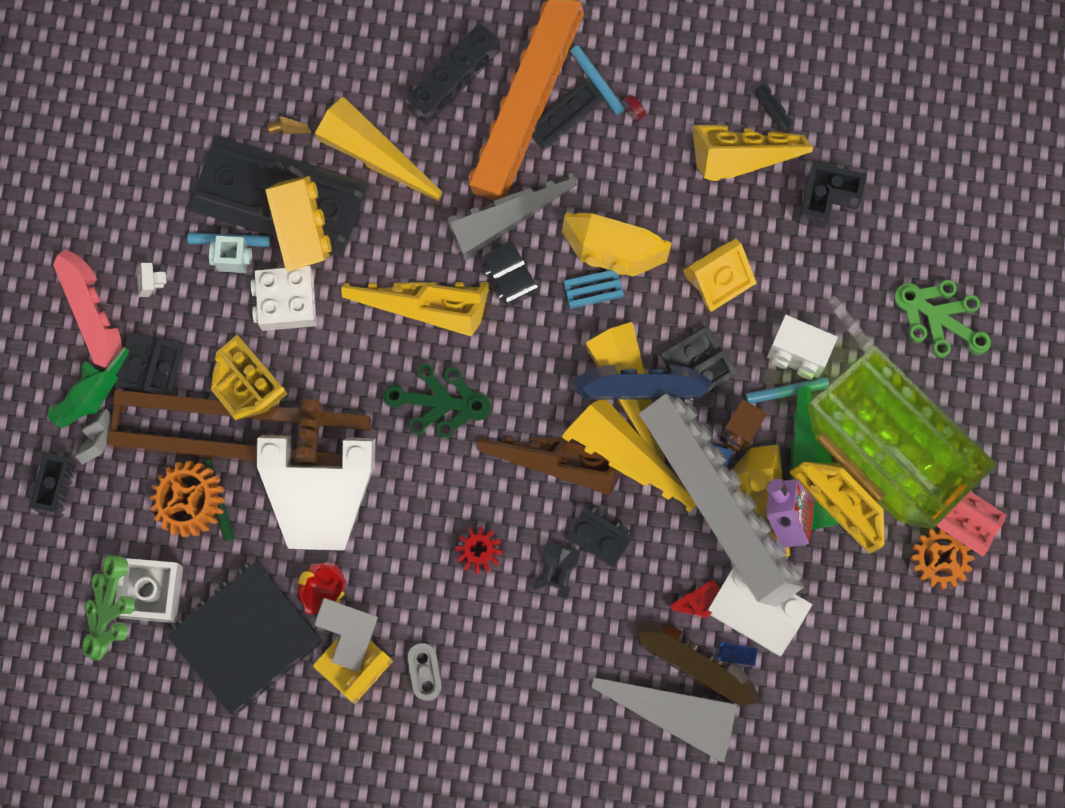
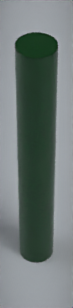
(223, 519)

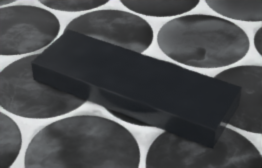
(566, 114)

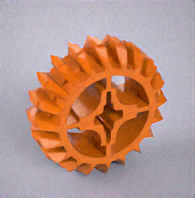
(206, 489)

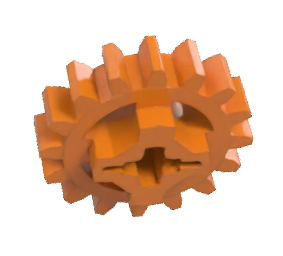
(950, 566)

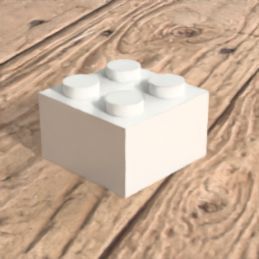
(801, 348)
(154, 589)

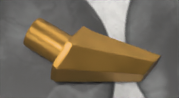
(288, 126)

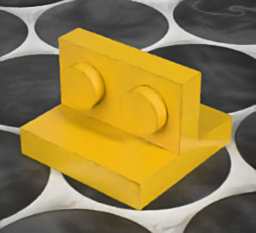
(721, 274)

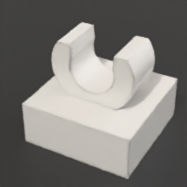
(148, 280)

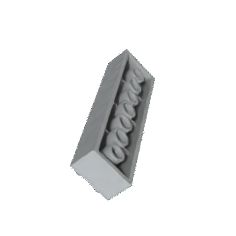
(722, 500)

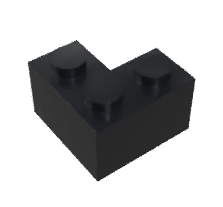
(826, 187)

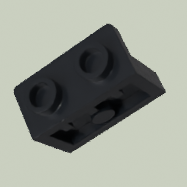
(599, 536)

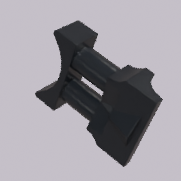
(561, 558)

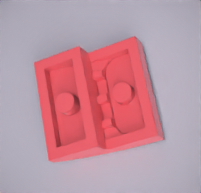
(974, 523)

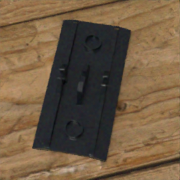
(236, 184)

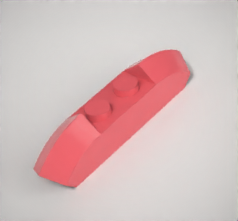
(76, 281)

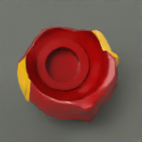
(320, 582)

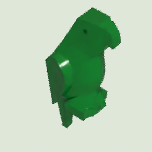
(87, 393)

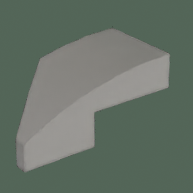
(97, 437)

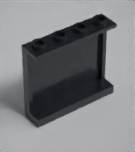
(243, 638)

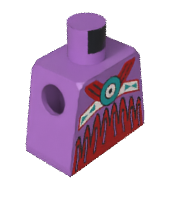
(790, 512)

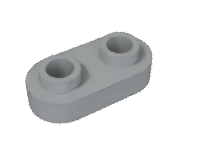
(424, 672)

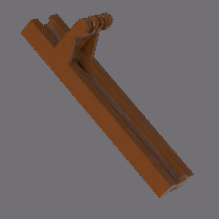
(309, 417)

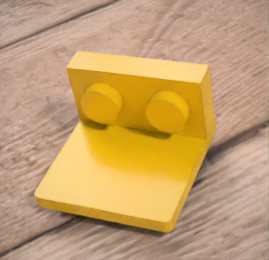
(350, 682)

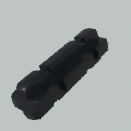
(774, 108)

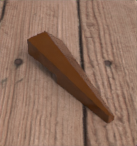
(556, 458)

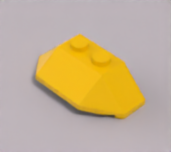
(614, 244)
(243, 381)
(755, 471)
(844, 501)

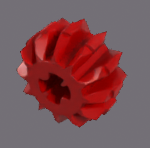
(471, 543)

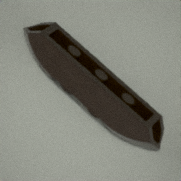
(728, 684)

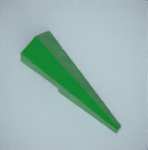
(807, 449)

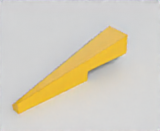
(612, 437)

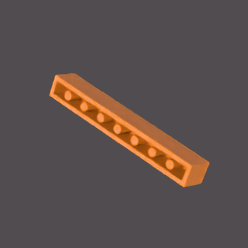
(526, 98)

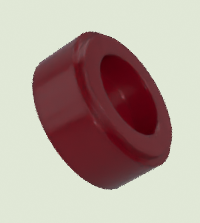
(634, 108)

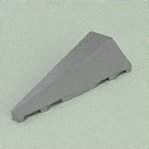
(693, 719)

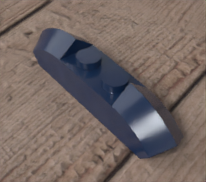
(606, 384)

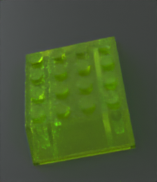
(900, 440)

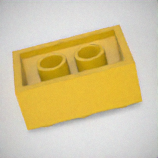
(298, 222)

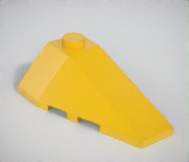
(732, 153)

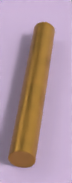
(851, 467)

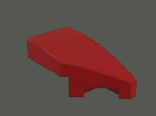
(698, 602)

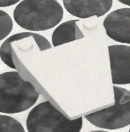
(315, 502)

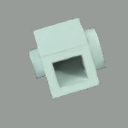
(230, 254)

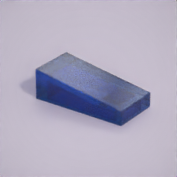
(738, 654)

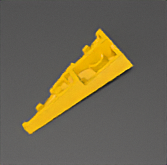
(354, 135)
(446, 307)
(620, 348)

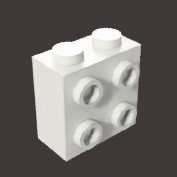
(284, 298)

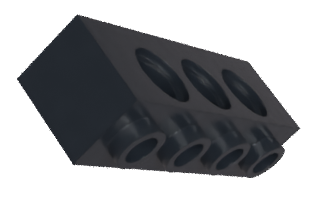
(453, 74)

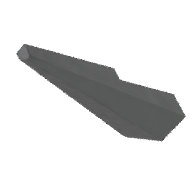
(491, 222)

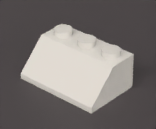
(760, 622)

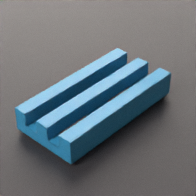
(590, 279)

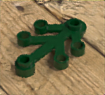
(441, 402)

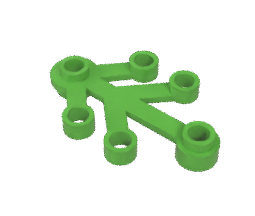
(939, 317)
(97, 642)

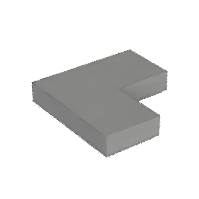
(354, 631)

